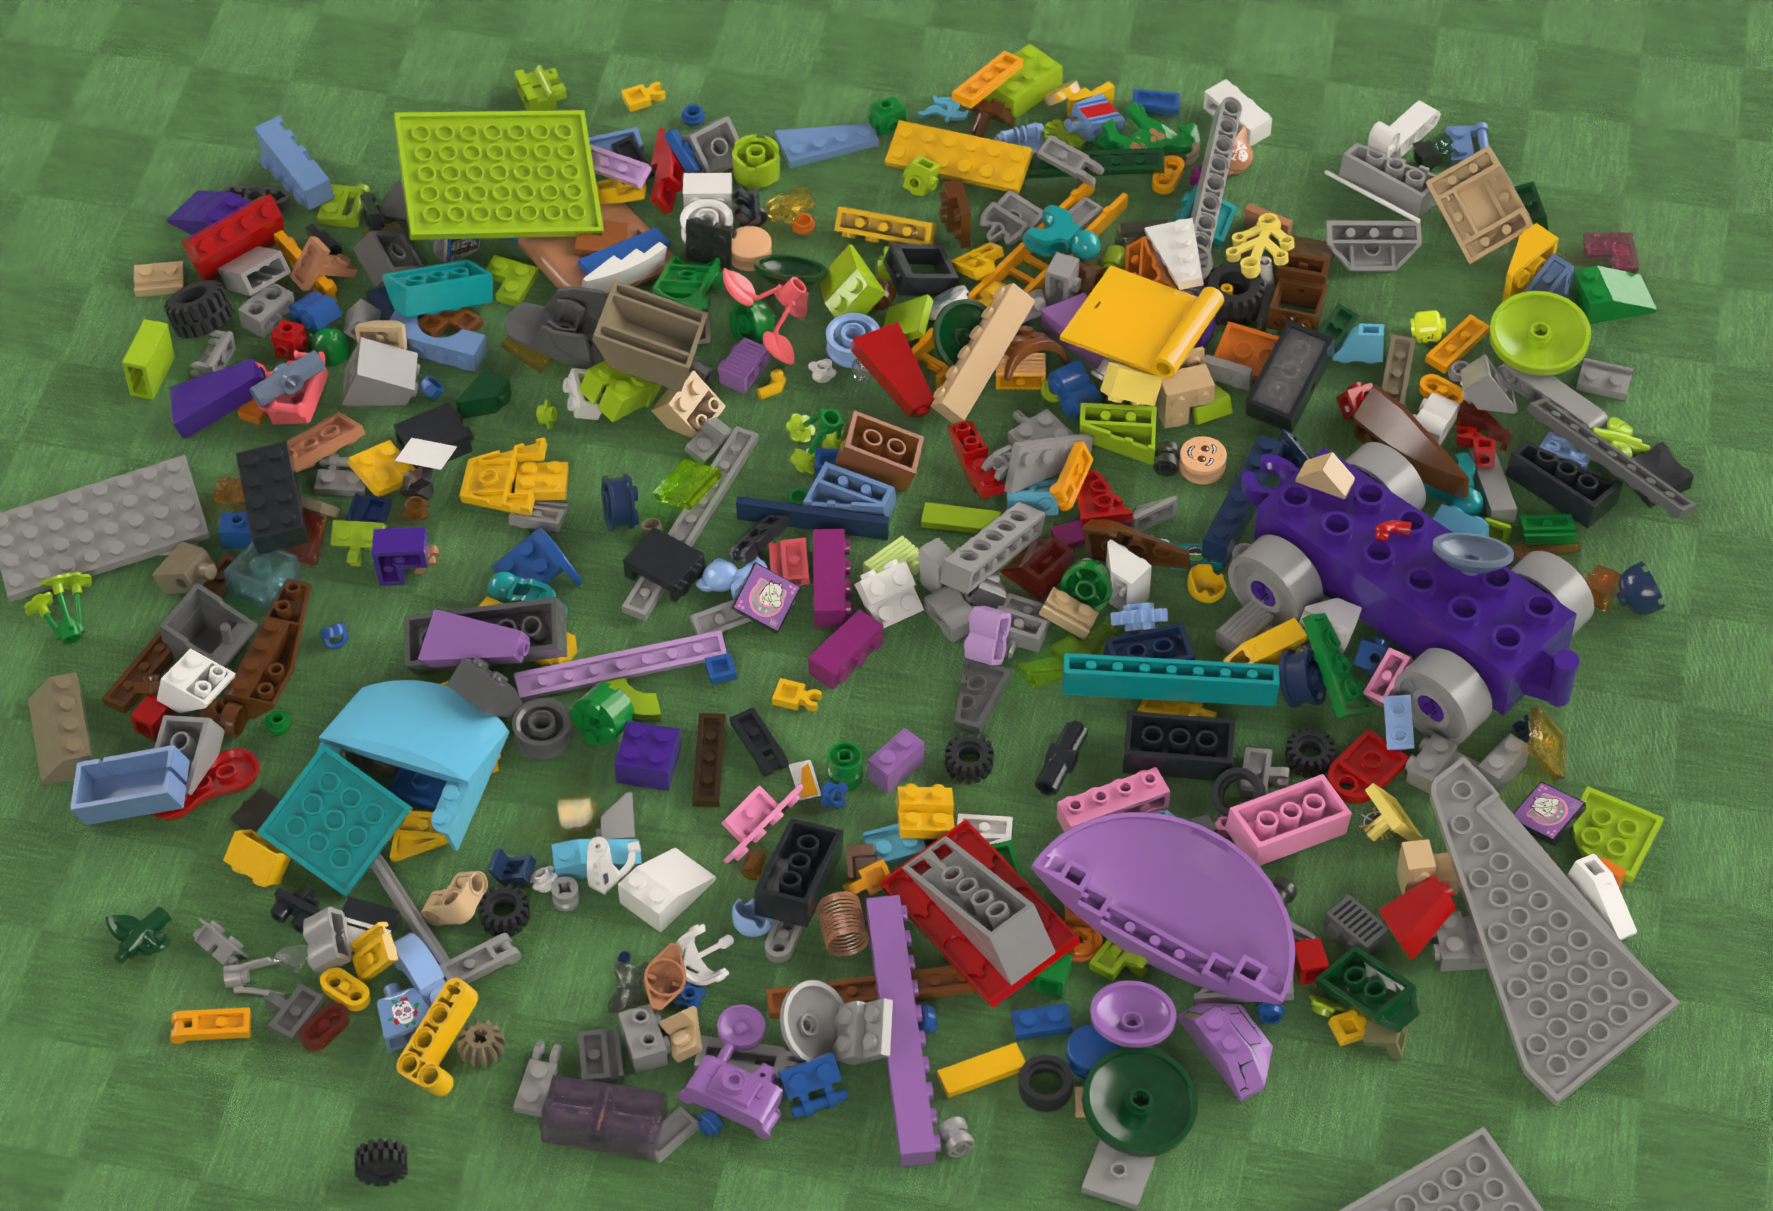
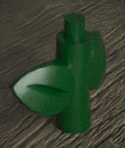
(139, 935)

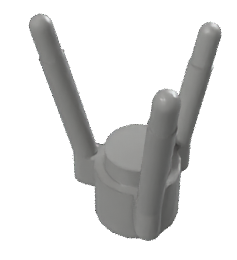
(237, 975)

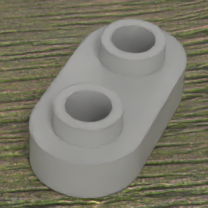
(781, 939)

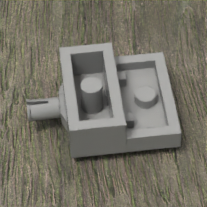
(1038, 427)
(1027, 626)

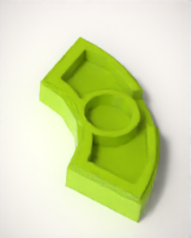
(644, 704)

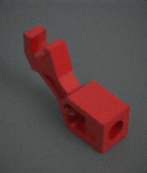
(1482, 446)

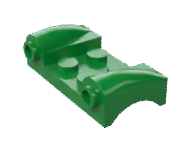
(689, 283)

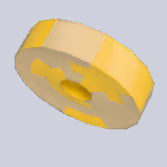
(1061, 92)

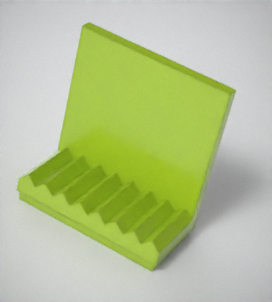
(1210, 411)

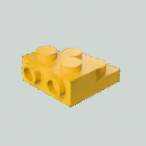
(924, 811)

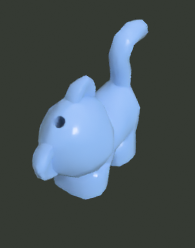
(725, 576)

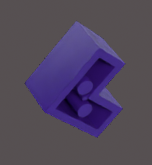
(396, 551)

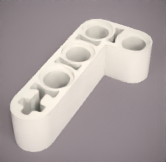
(1406, 130)

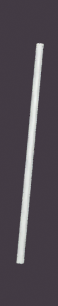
(1372, 196)

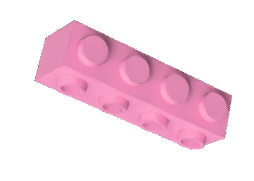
(1137, 793)

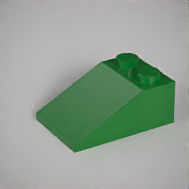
(1610, 294)

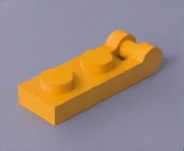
(1072, 476)
(210, 1024)

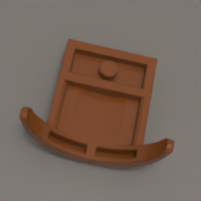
(1028, 342)

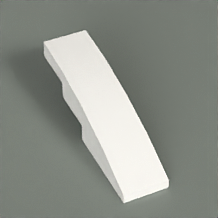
(628, 270)

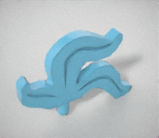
(951, 113)

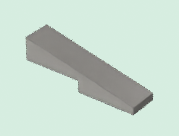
(1495, 492)

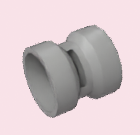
(956, 1137)

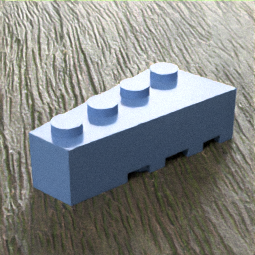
(292, 164)

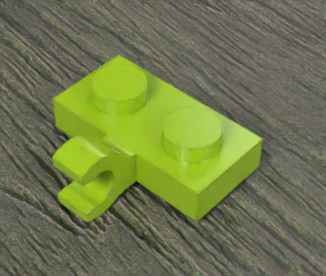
(355, 536)
(1112, 959)

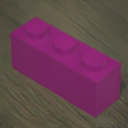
(846, 649)

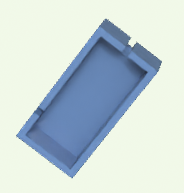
(143, 785)

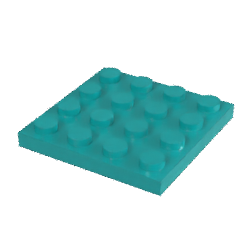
(334, 820)

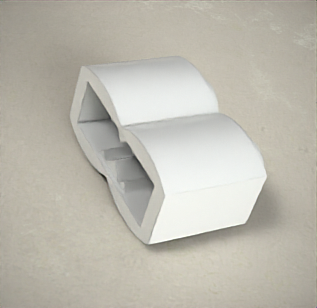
(1437, 416)

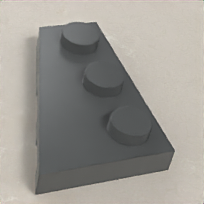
(979, 694)

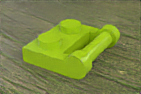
(334, 210)

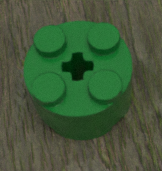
(602, 714)

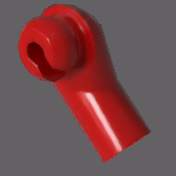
(1392, 526)

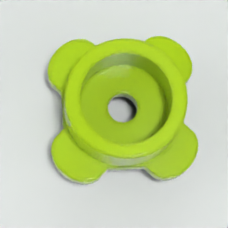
(546, 414)

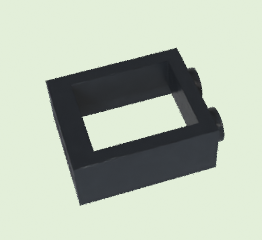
(913, 284)

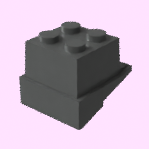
(206, 627)

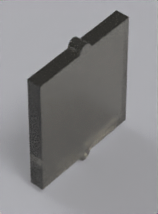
(255, 811)

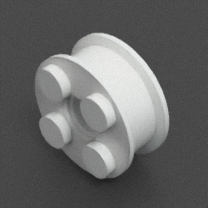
(707, 210)

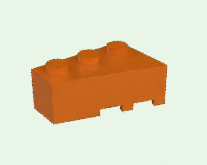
(1146, 262)

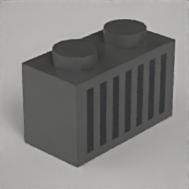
(1355, 925)

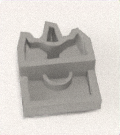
(1010, 218)

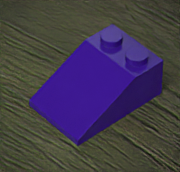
(204, 209)

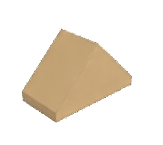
(1327, 475)

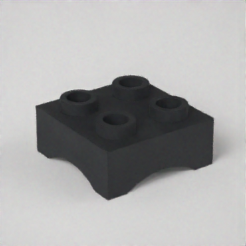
(1664, 466)

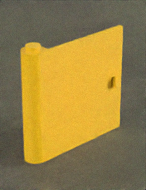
(1142, 322)

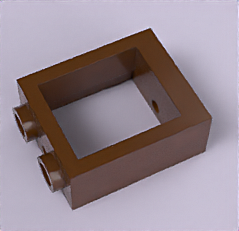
(1288, 292)

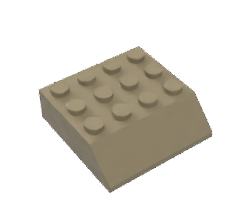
(648, 335)

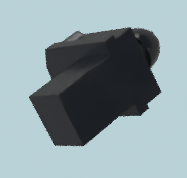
(418, 483)

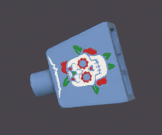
(400, 1015)

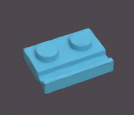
(891, 847)

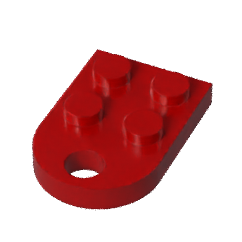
(1363, 764)

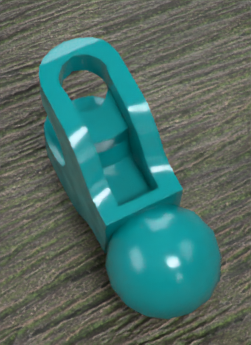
(1061, 236)
(1474, 503)
(510, 588)

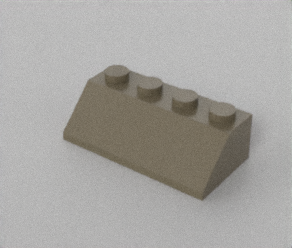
(59, 728)

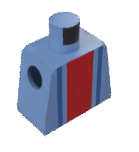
(1090, 116)

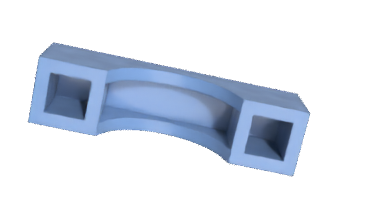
(460, 350)

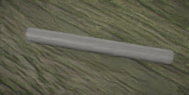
(407, 908)

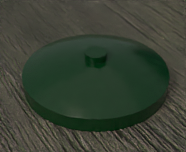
(1140, 1101)

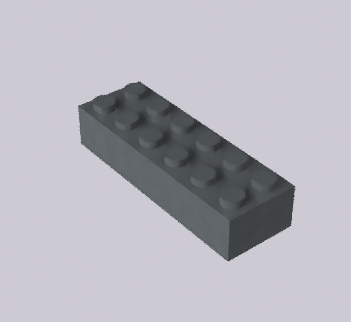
(539, 619)

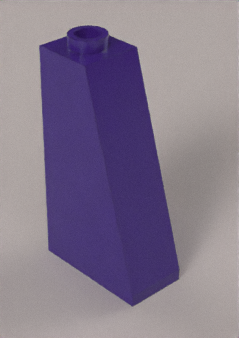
(212, 396)

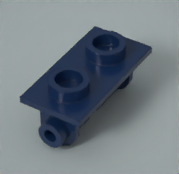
(1292, 449)

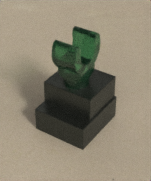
(1428, 154)

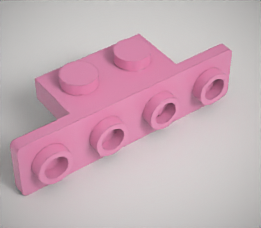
(753, 815)

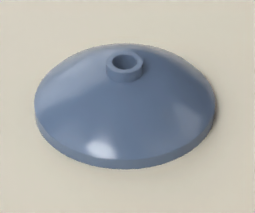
(1472, 552)

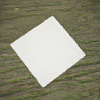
(426, 453)

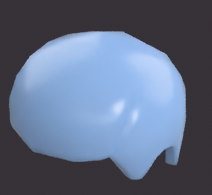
(747, 922)

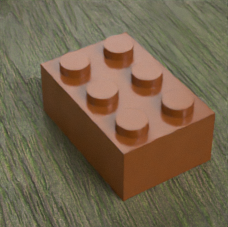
(879, 450)

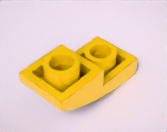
(1106, 89)

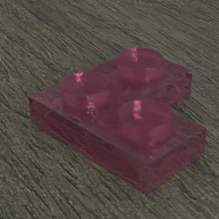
(1617, 246)

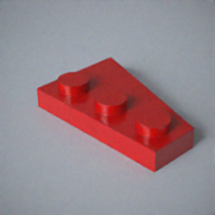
(1099, 502)

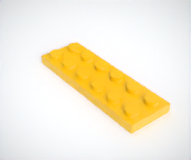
(961, 156)

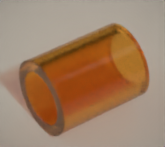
(753, 864)

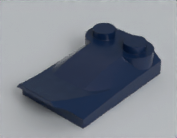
(1160, 642)

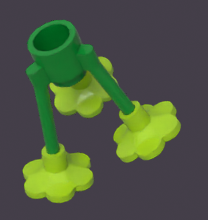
(802, 429)
(69, 628)

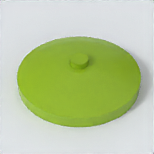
(1540, 333)

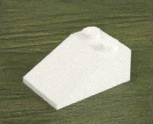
(663, 887)

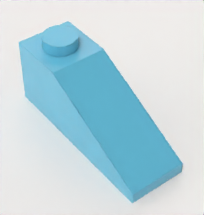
(571, 856)

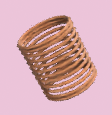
(857, 910)

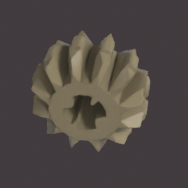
(481, 1043)

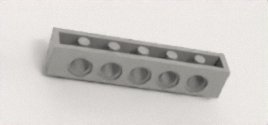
(992, 547)

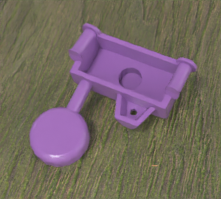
(731, 1090)

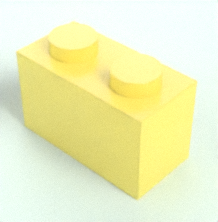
(1130, 384)

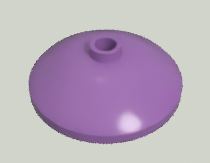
(1133, 1014)

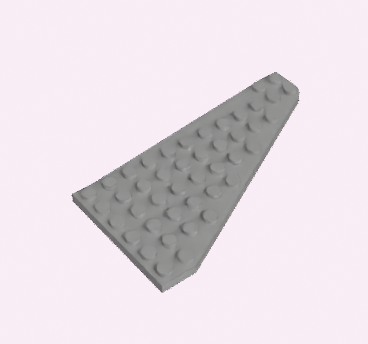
(1555, 964)

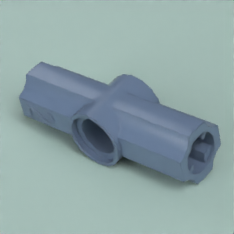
(287, 378)

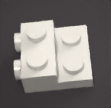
(577, 402)
(889, 594)

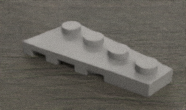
(1040, 459)

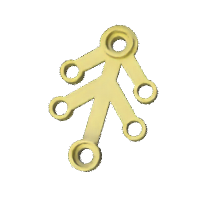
(1267, 225)

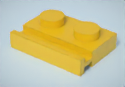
(373, 952)

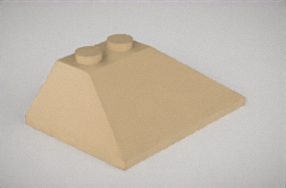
(1480, 204)

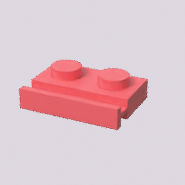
(790, 560)

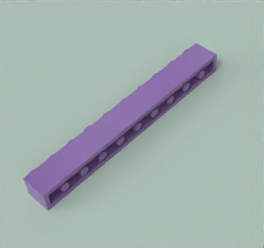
(906, 1064)

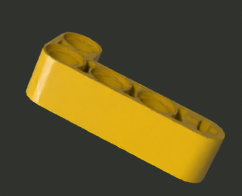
(455, 1004)

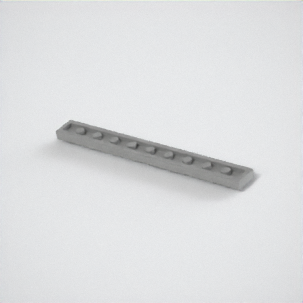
(692, 522)

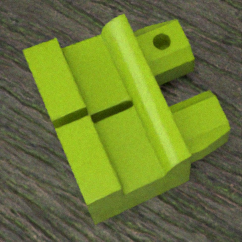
(537, 89)

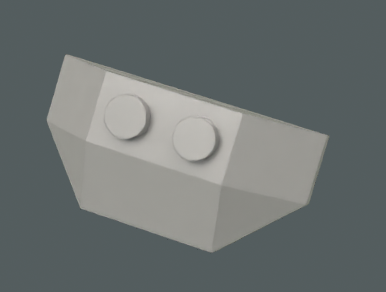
(1373, 244)

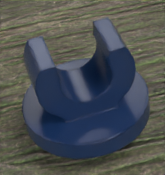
(1523, 725)

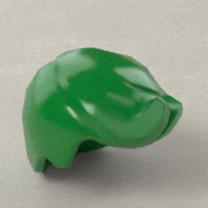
(331, 343)

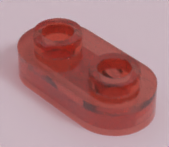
(323, 1028)

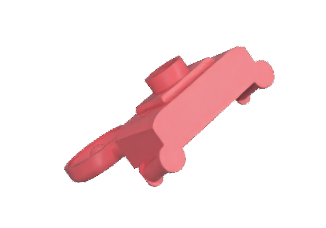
(299, 406)

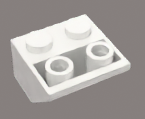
(1128, 576)
(1341, 615)
(193, 683)

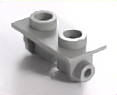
(211, 936)

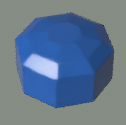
(431, 387)

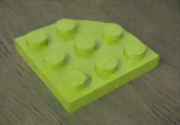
(1615, 831)

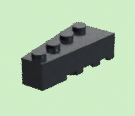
(1563, 483)

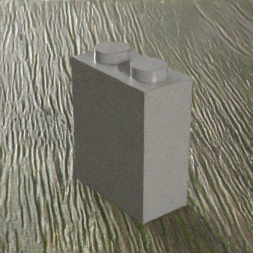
(254, 270)

